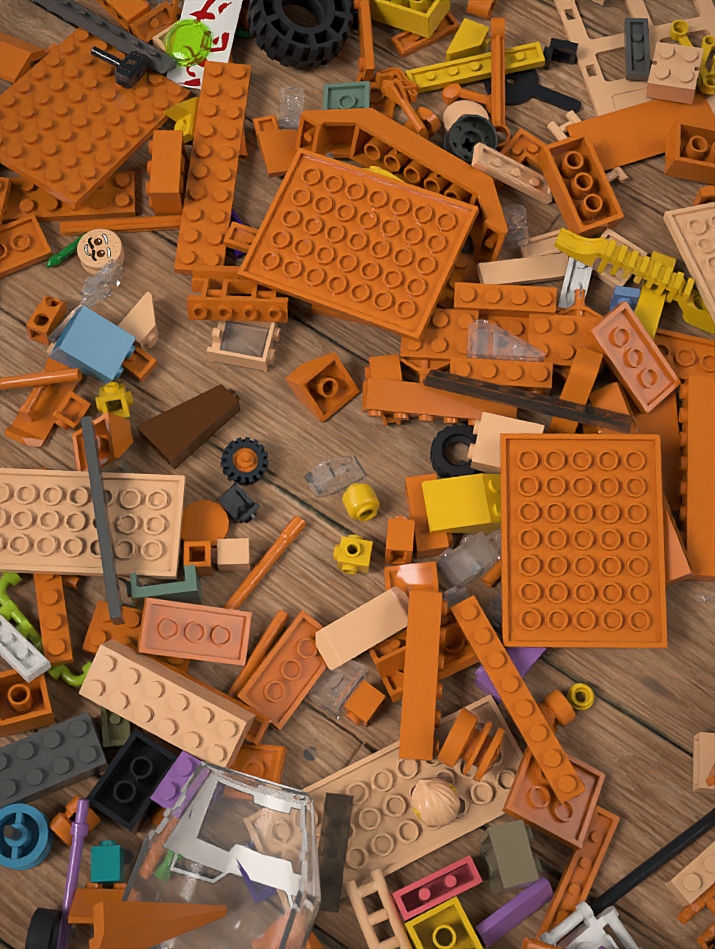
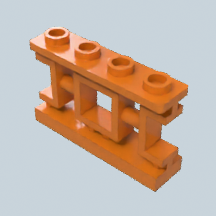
(217, 305)

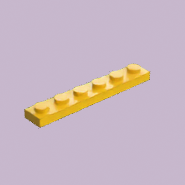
(475, 67)

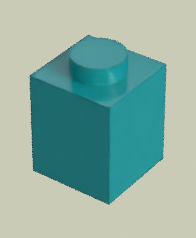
(107, 863)

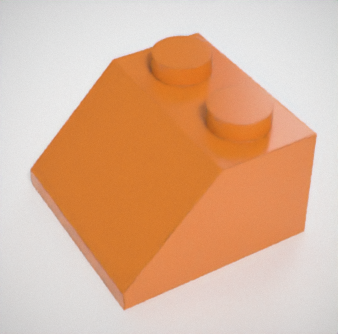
(85, 898)

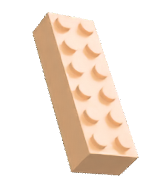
(166, 704)

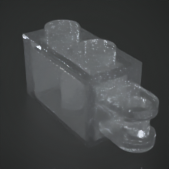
(470, 558)

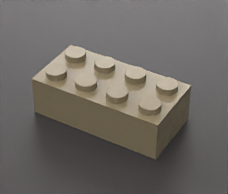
(509, 857)

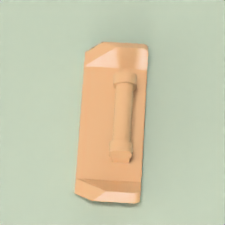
(363, 627)

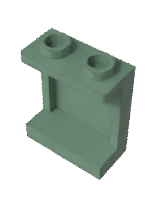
(185, 592)

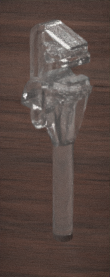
(95, 291)

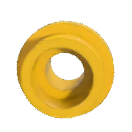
(586, 691)

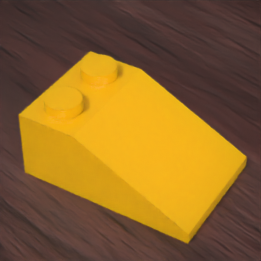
(463, 504)

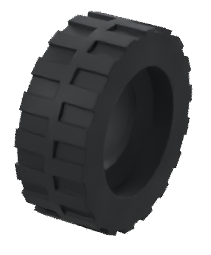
(443, 440)

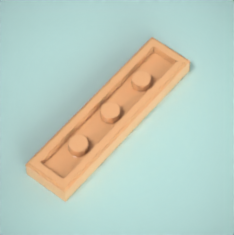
(511, 173)
(523, 270)

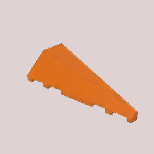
(147, 923)

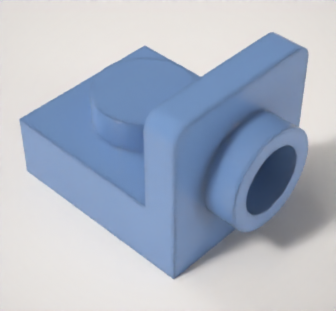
(622, 294)

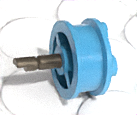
(24, 837)

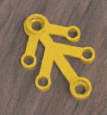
(678, 32)

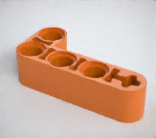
(577, 386)

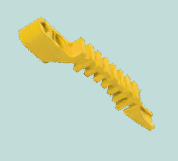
(587, 249)

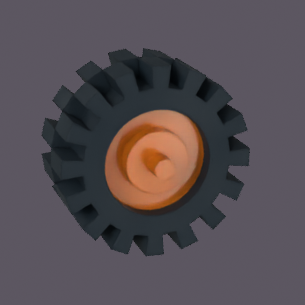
(244, 461)

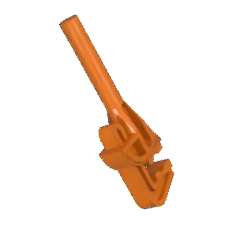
(401, 91)

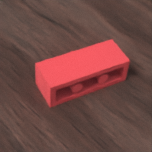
(436, 888)

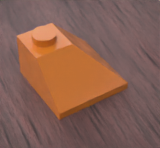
(322, 385)
(112, 437)

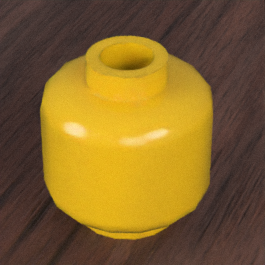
(360, 502)

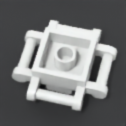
(590, 933)

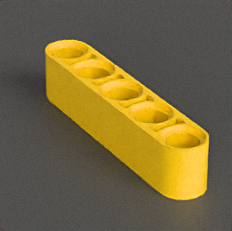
(650, 304)

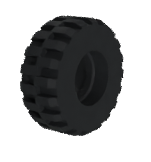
(296, 44)

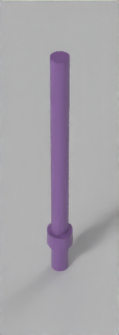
(78, 829)

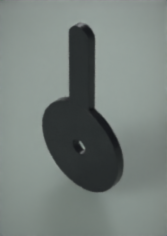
(527, 87)

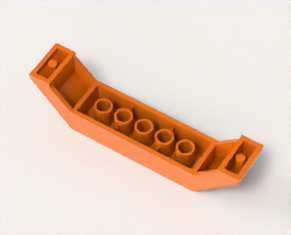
(381, 142)

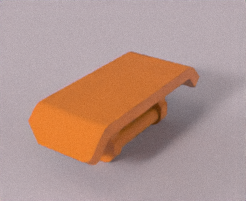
(36, 416)

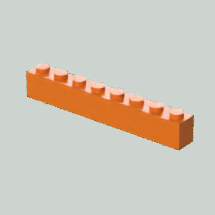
(698, 474)
(676, 559)

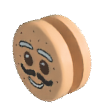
(98, 248)

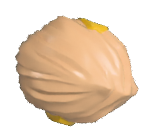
(435, 802)

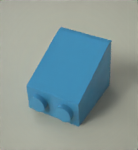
(93, 346)

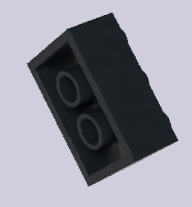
(131, 780)

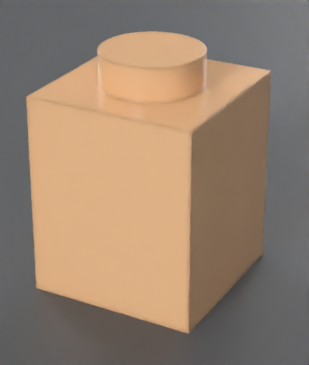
(232, 555)

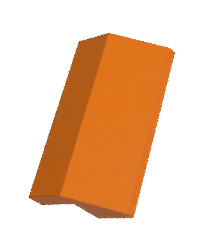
(16, 57)
(390, 656)

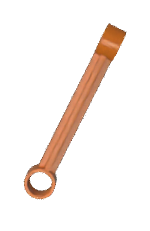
(498, 78)

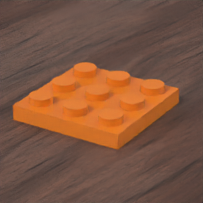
(538, 806)

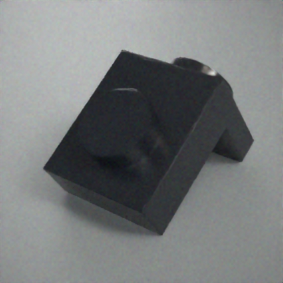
(560, 51)
(238, 504)

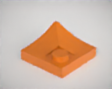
(412, 577)

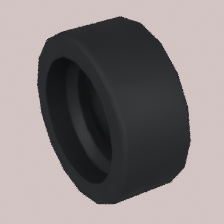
(43, 929)

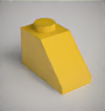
(469, 41)

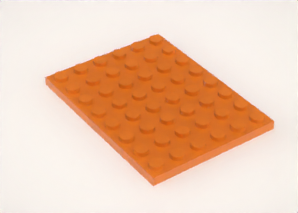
(73, 124)
(359, 243)
(582, 541)

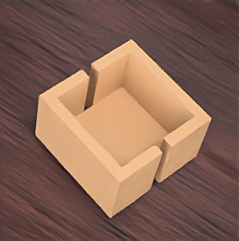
(673, 72)

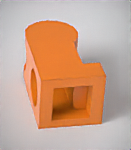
(46, 319)

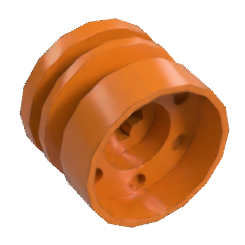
(471, 745)

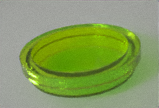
(188, 42)

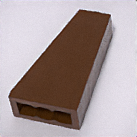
(190, 424)

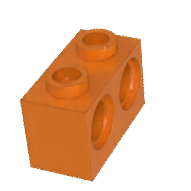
(399, 541)

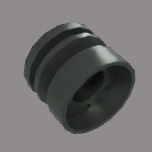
(467, 133)

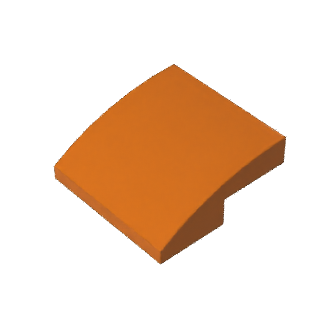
(278, 150)

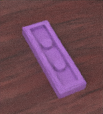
(514, 912)

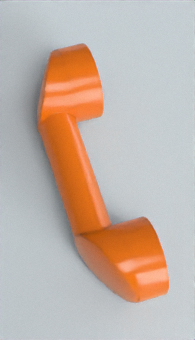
(454, 92)

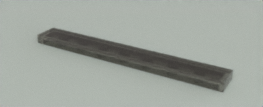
(529, 401)

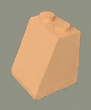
(486, 451)

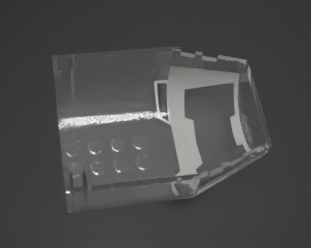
(238, 847)

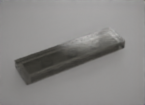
(333, 848)

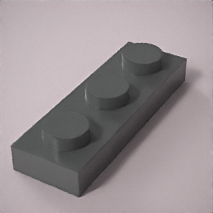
(637, 49)

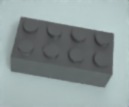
(51, 760)

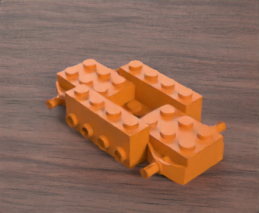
(520, 311)

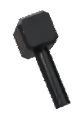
(127, 71)

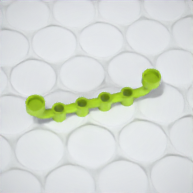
(27, 629)

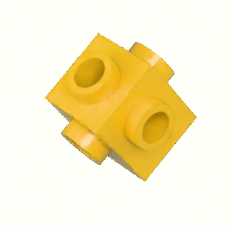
(114, 399)
(353, 554)

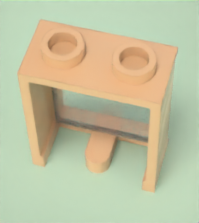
(244, 343)

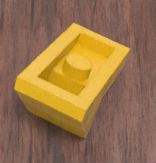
(185, 117)

